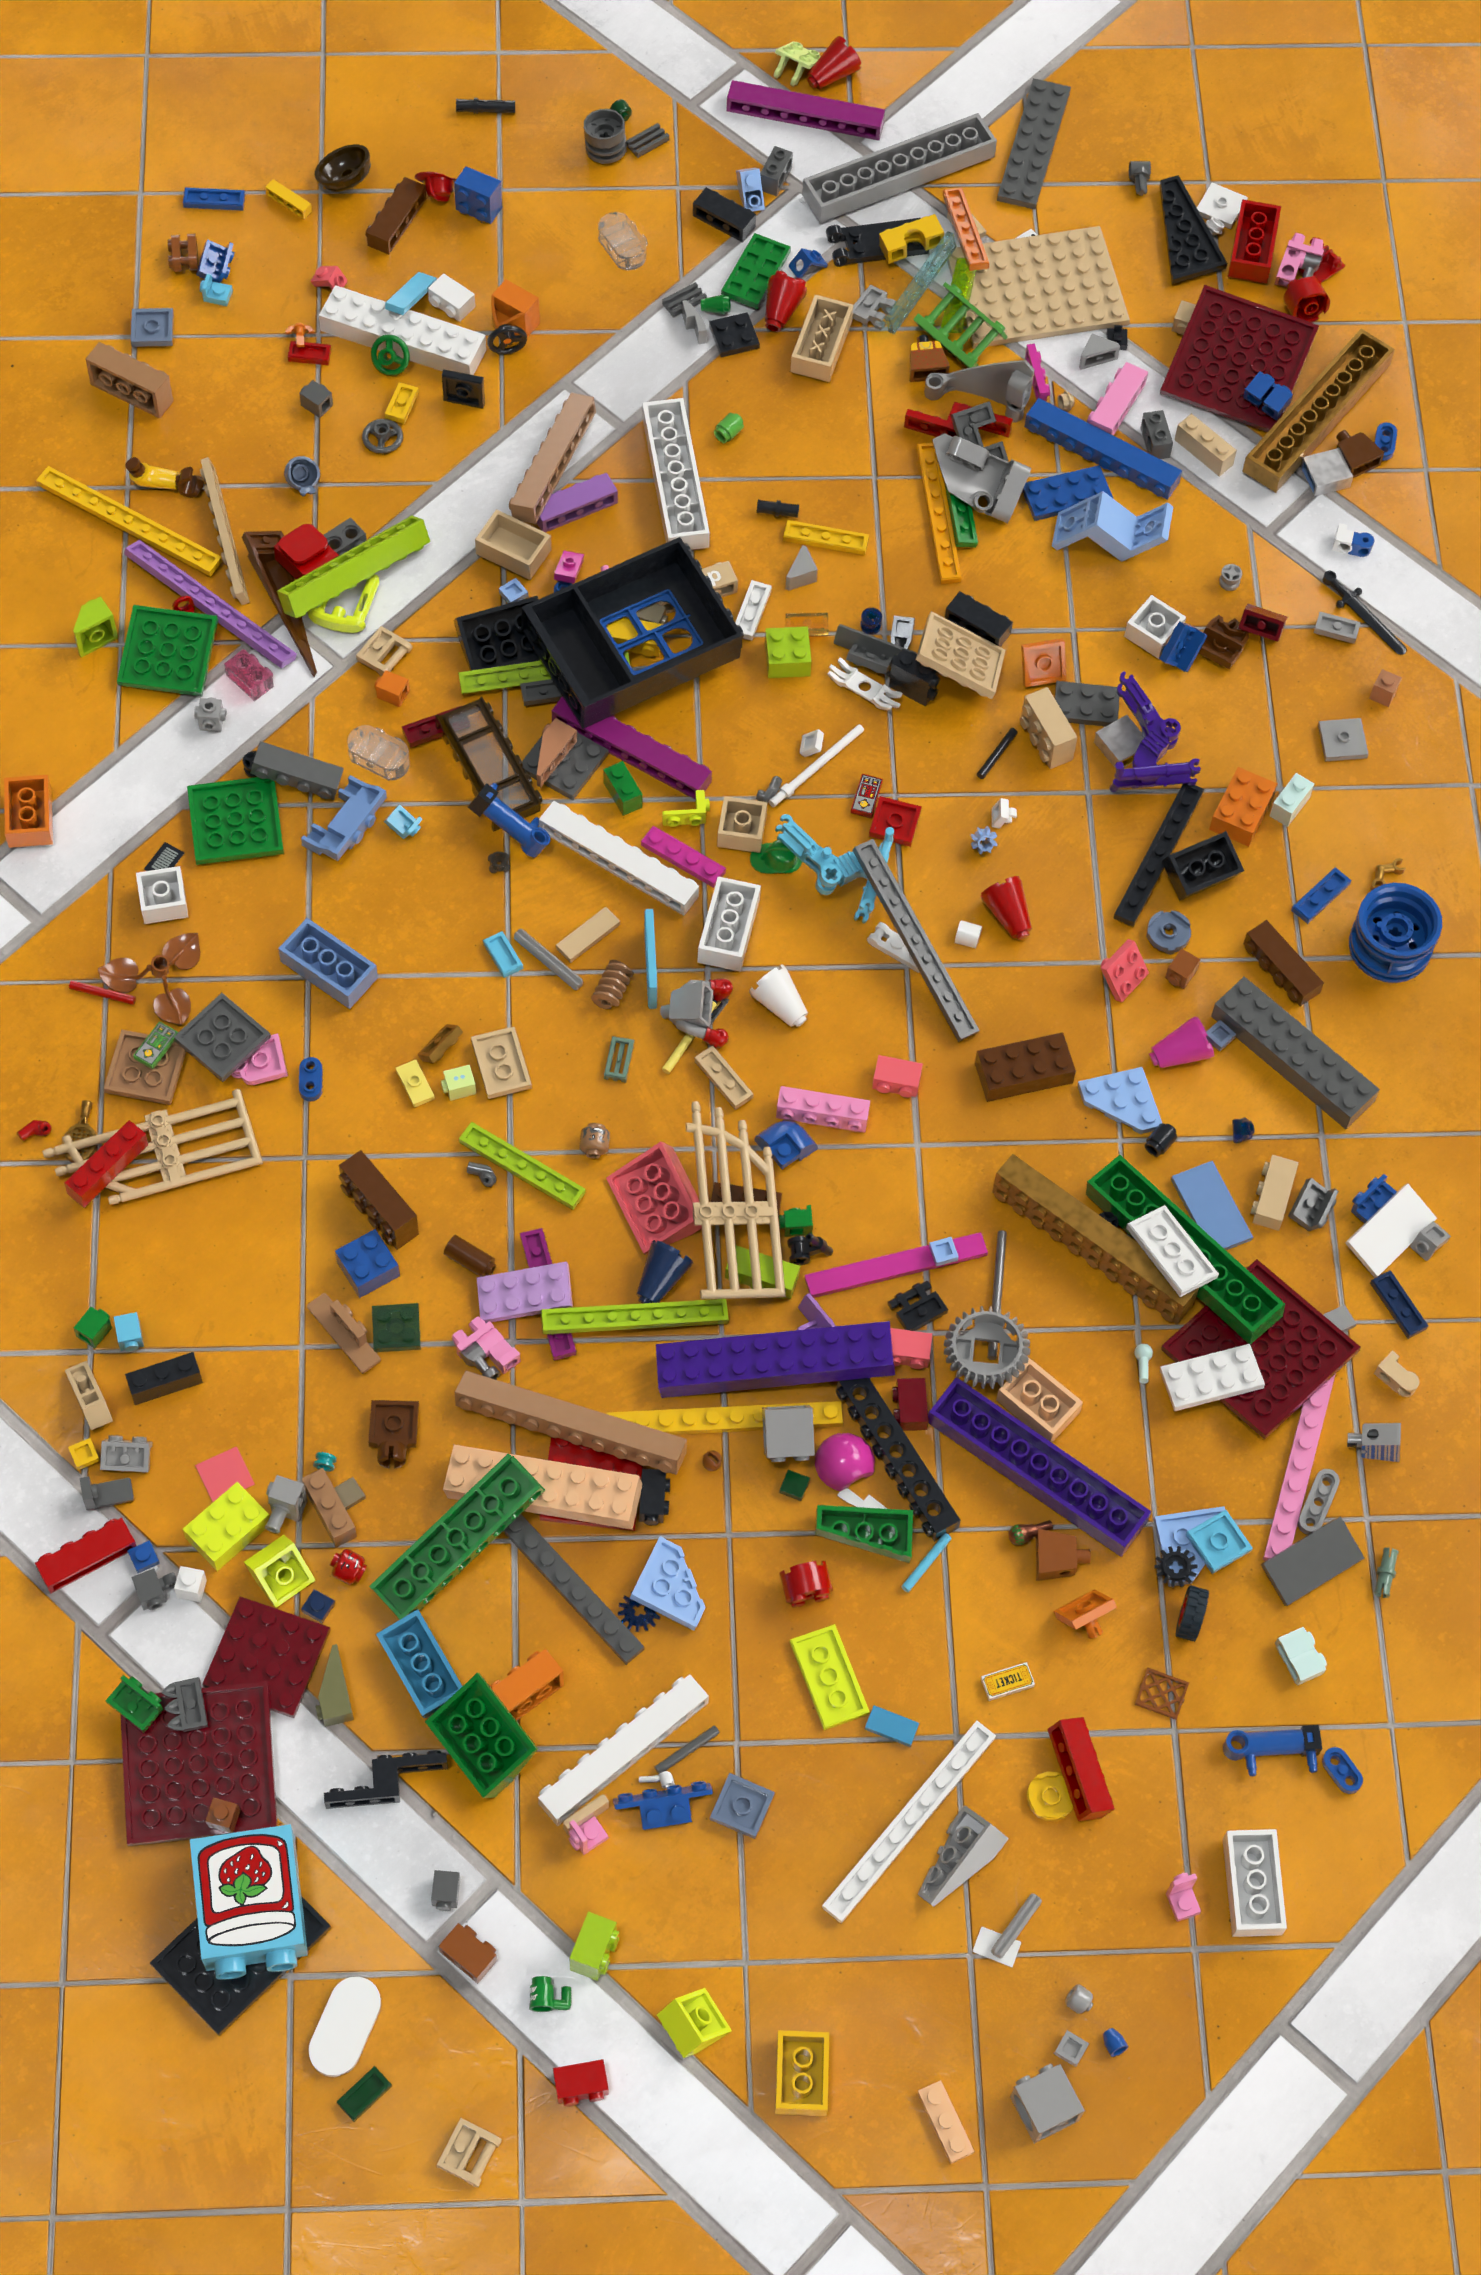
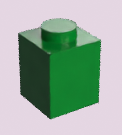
(93, 1326)

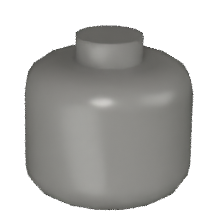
(1079, 1999)

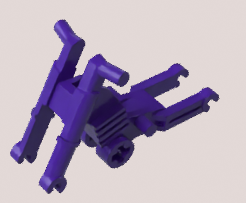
(1153, 746)

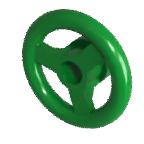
(382, 355)

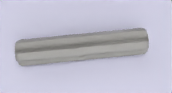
(1016, 1926)

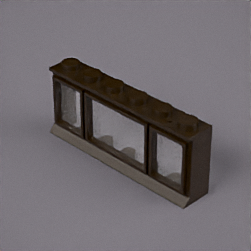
(488, 756)

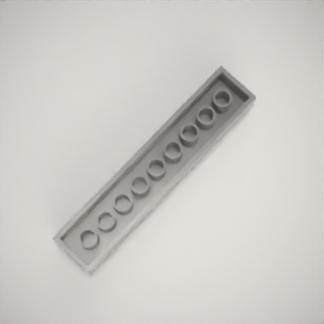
(899, 167)

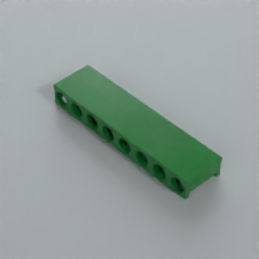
(457, 1537)

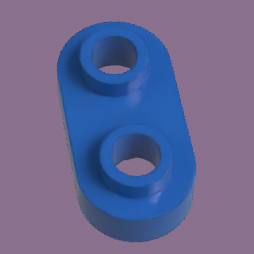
(1388, 442)
(310, 1077)
(1342, 1771)

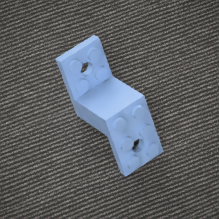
(1112, 526)

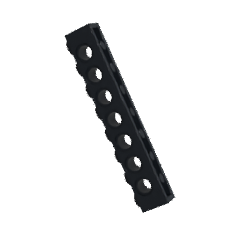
(933, 1526)

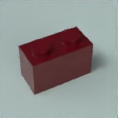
(1262, 622)
(911, 1404)

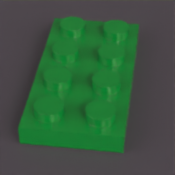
(751, 274)

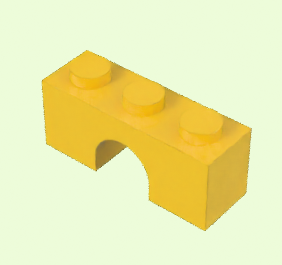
(925, 231)

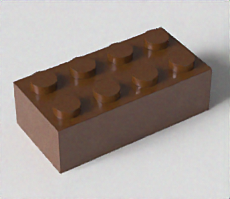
(1025, 1067)
(378, 1200)

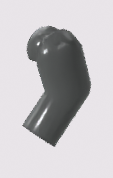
(771, 790)
(484, 1172)

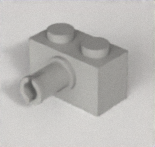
(286, 1500)

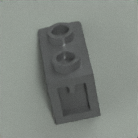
(106, 1493)

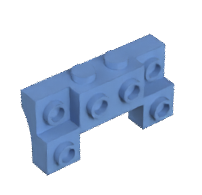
(350, 822)

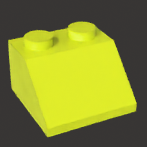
(280, 1570)
(693, 2022)

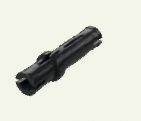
(491, 106)

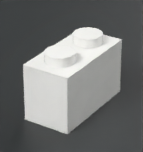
(451, 297)

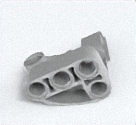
(975, 473)

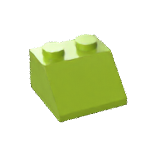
(94, 627)

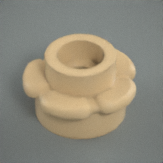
(1065, 401)

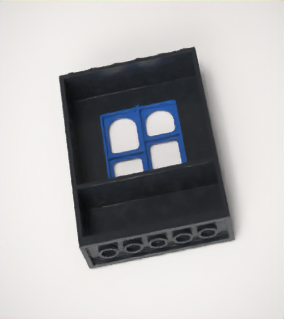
(590, 666)

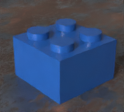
(478, 195)
(367, 1263)

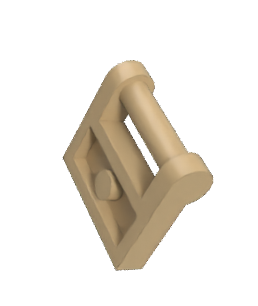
(379, 646)
(460, 2149)

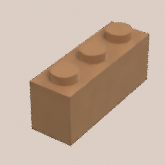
(329, 1507)

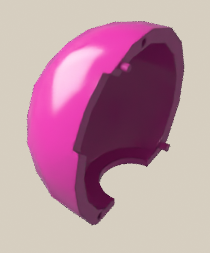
(844, 1460)

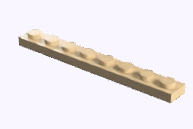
(222, 525)

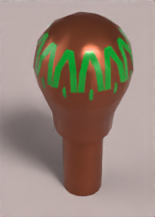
(1022, 1533)

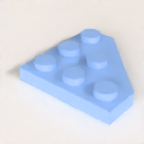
(1123, 1098)
(1172, 1531)
(669, 1586)

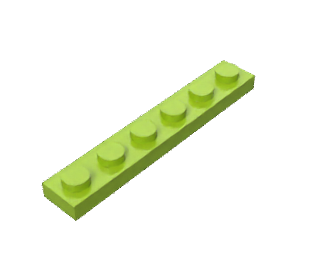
(522, 1165)

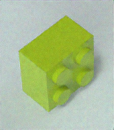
(787, 652)
(593, 1946)

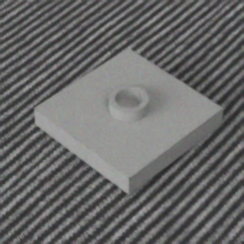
(1343, 739)

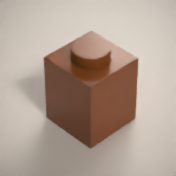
(1182, 969)
(223, 1815)

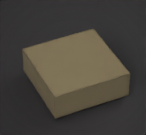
(350, 1493)

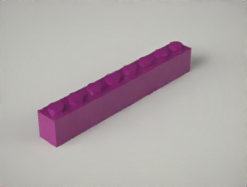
(805, 110)
(641, 752)

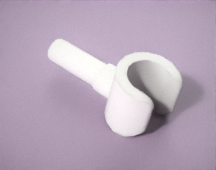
(665, 1778)

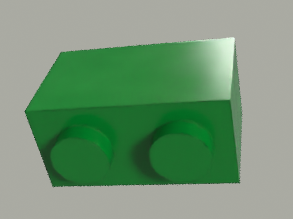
(622, 788)

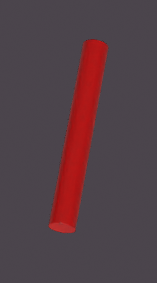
(102, 992)

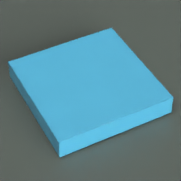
(1219, 1541)

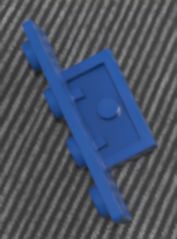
(664, 1806)

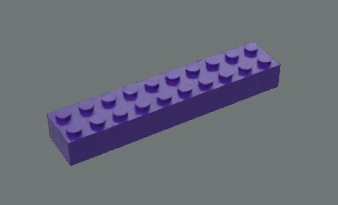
(775, 1359)
(1039, 1466)

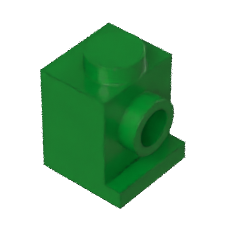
(796, 1222)

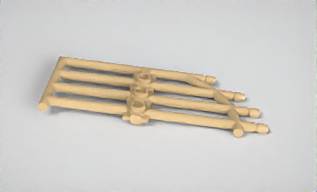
(166, 1150)
(735, 1213)

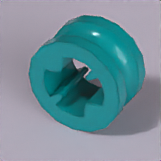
(325, 1461)

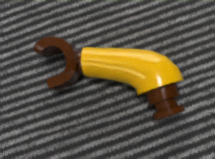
(157, 477)

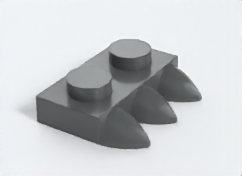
(188, 1704)

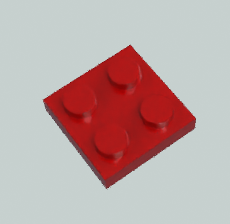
(896, 814)

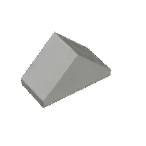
(1098, 351)
(802, 571)

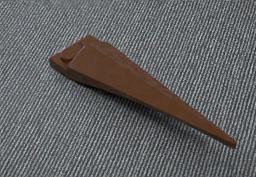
(274, 577)

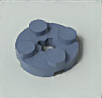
(1163, 941)

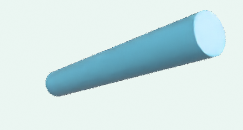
(926, 1562)

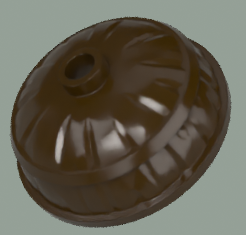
(343, 168)

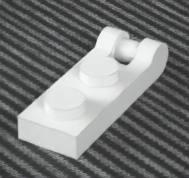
(893, 946)

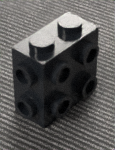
(913, 678)

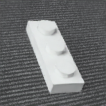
(753, 608)

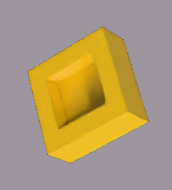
(84, 1454)

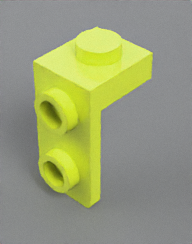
(685, 817)

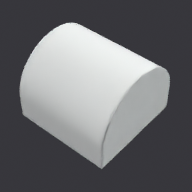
(968, 934)

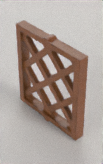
(1157, 1709)

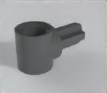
(1140, 173)

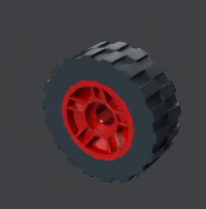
(1192, 1613)

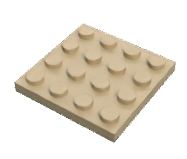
(960, 655)

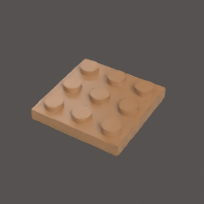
(135, 1080)

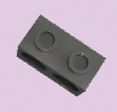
(776, 170)
(1156, 434)
(340, 536)

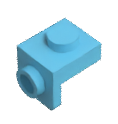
(403, 822)

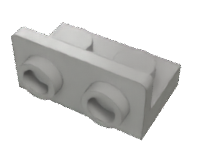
(125, 1454)

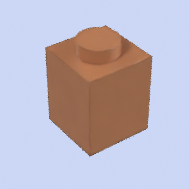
(1385, 688)

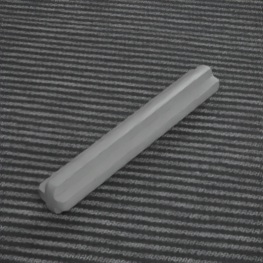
(548, 959)

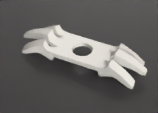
(853, 678)

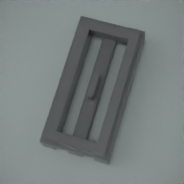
(645, 138)
(682, 295)

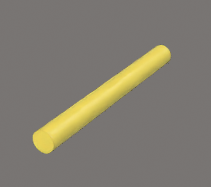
(683, 1045)

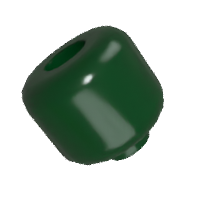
(622, 108)

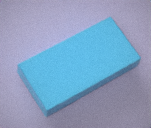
(503, 954)

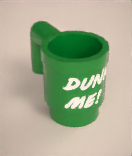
(543, 1996)

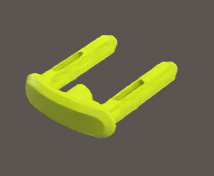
(351, 624)

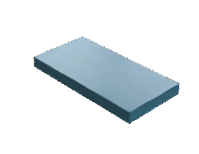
(650, 954)

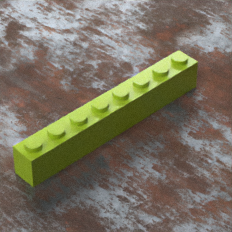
(353, 566)

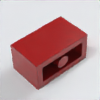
(581, 2082)

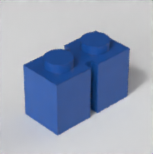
(1273, 396)

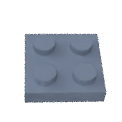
(152, 327)
(742, 1806)

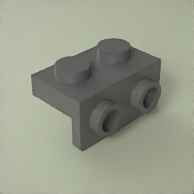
(1313, 1205)

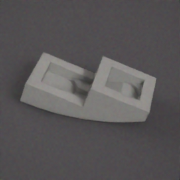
(694, 321)

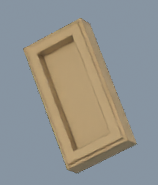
(592, 1809)

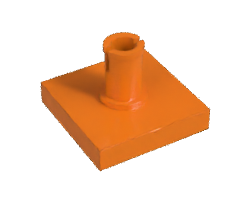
(1043, 662)
(1086, 1611)

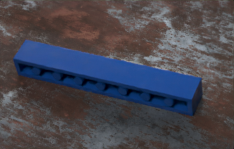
(1103, 448)

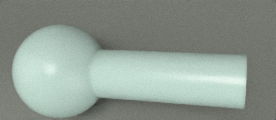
(1143, 1353)

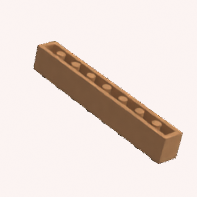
(552, 458)

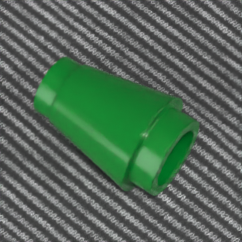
(717, 304)

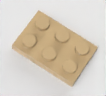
(501, 1062)

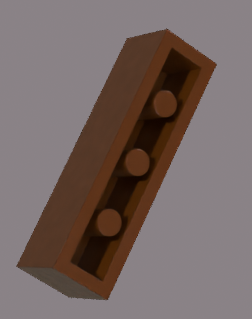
(396, 215)
(1283, 963)

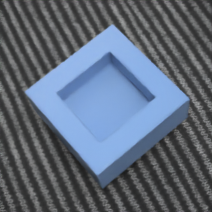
(513, 591)
(943, 1251)

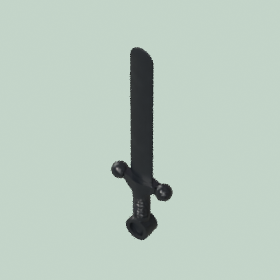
(1350, 598)

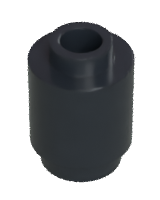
(1161, 1139)

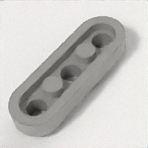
(1320, 1493)

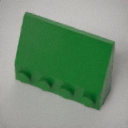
(482, 1737)

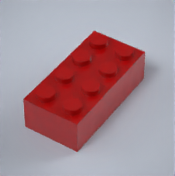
(1254, 241)

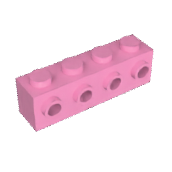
(1118, 398)
(822, 1109)

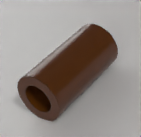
(470, 1256)

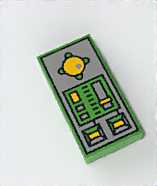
(155, 1045)

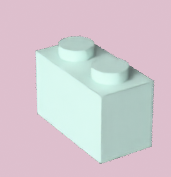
(1291, 799)

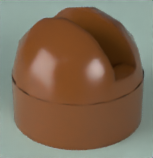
(709, 1464)

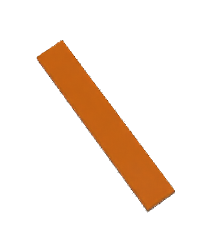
(965, 229)

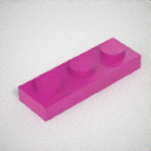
(1040, 388)

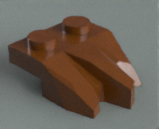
(1223, 641)

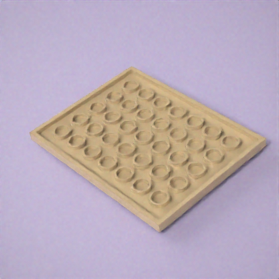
(1046, 286)

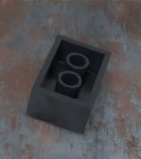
(1202, 865)

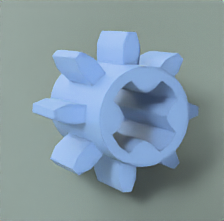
(985, 845)

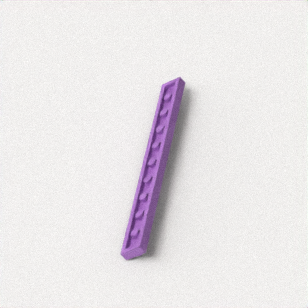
(210, 604)

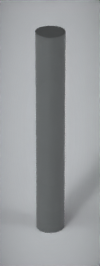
(687, 1749)

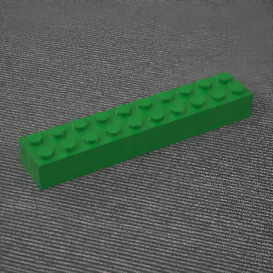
(1235, 1294)

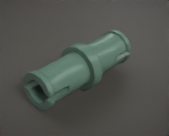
(1386, 1572)

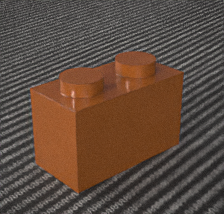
(468, 1952)

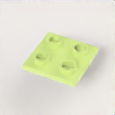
(798, 53)

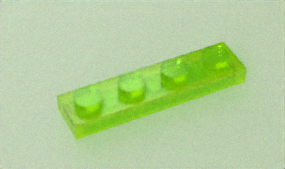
(964, 281)

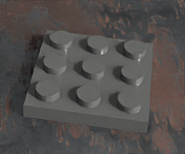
(573, 770)
(222, 1037)

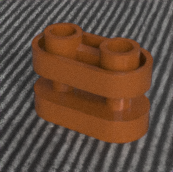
(175, 246)

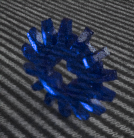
(641, 1620)

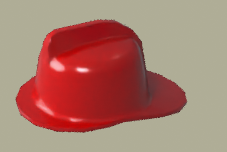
(437, 185)

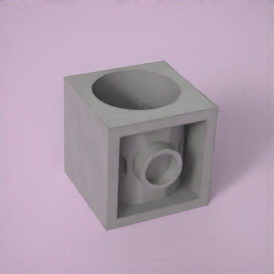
(788, 1432)
(1046, 2102)

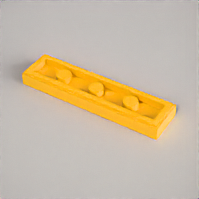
(826, 537)

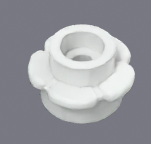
(1215, 226)

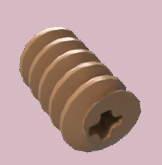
(612, 984)

